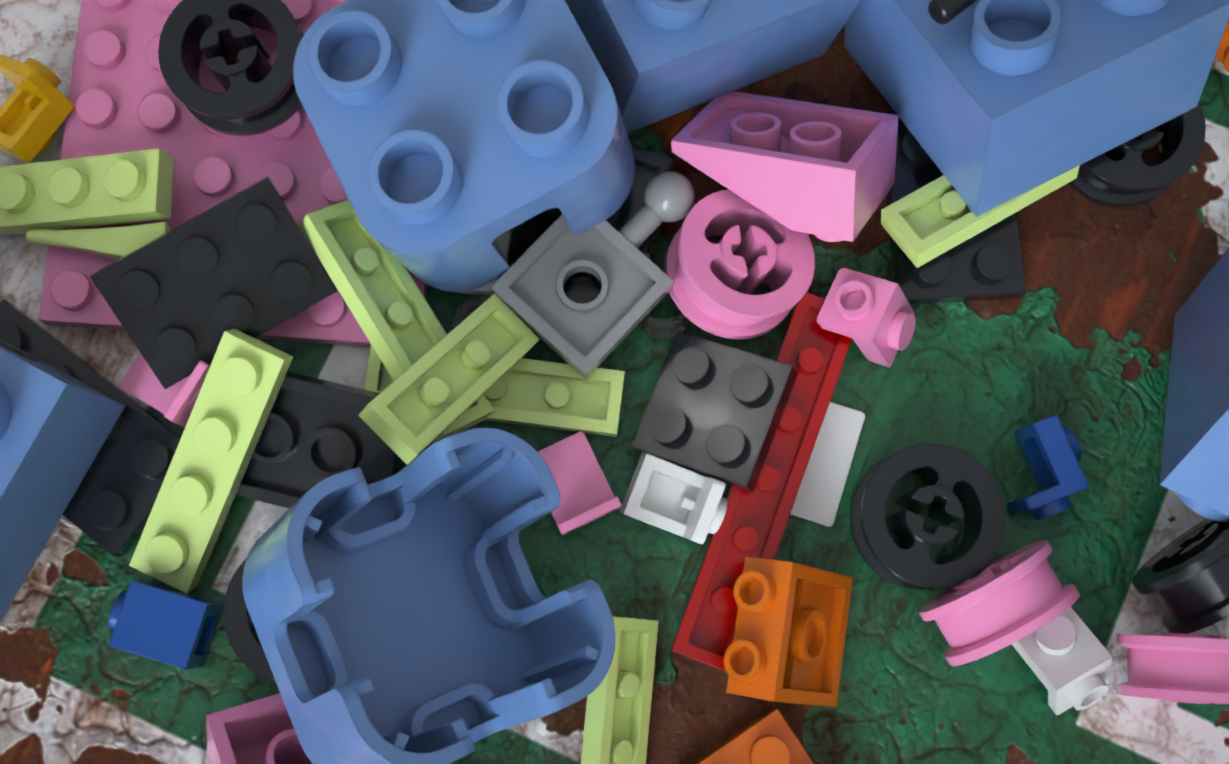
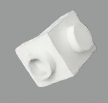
(675, 499)
(1067, 662)

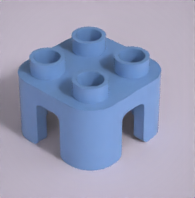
(462, 125)
(412, 613)

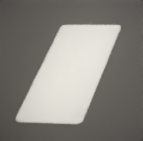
(829, 465)

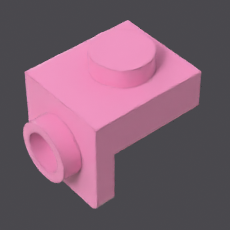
(870, 313)

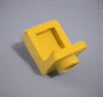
(32, 110)

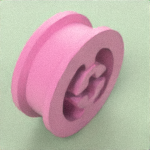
(749, 254)
(999, 604)
(1177, 667)

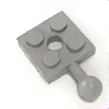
(628, 278)

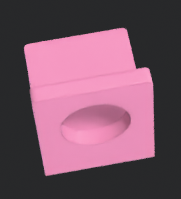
(175, 401)
(580, 482)

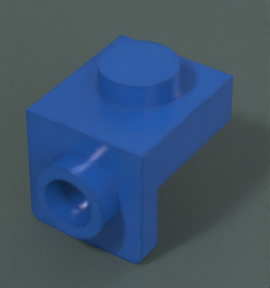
(1053, 460)

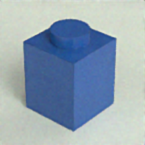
(164, 624)

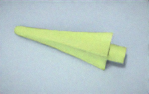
(108, 242)

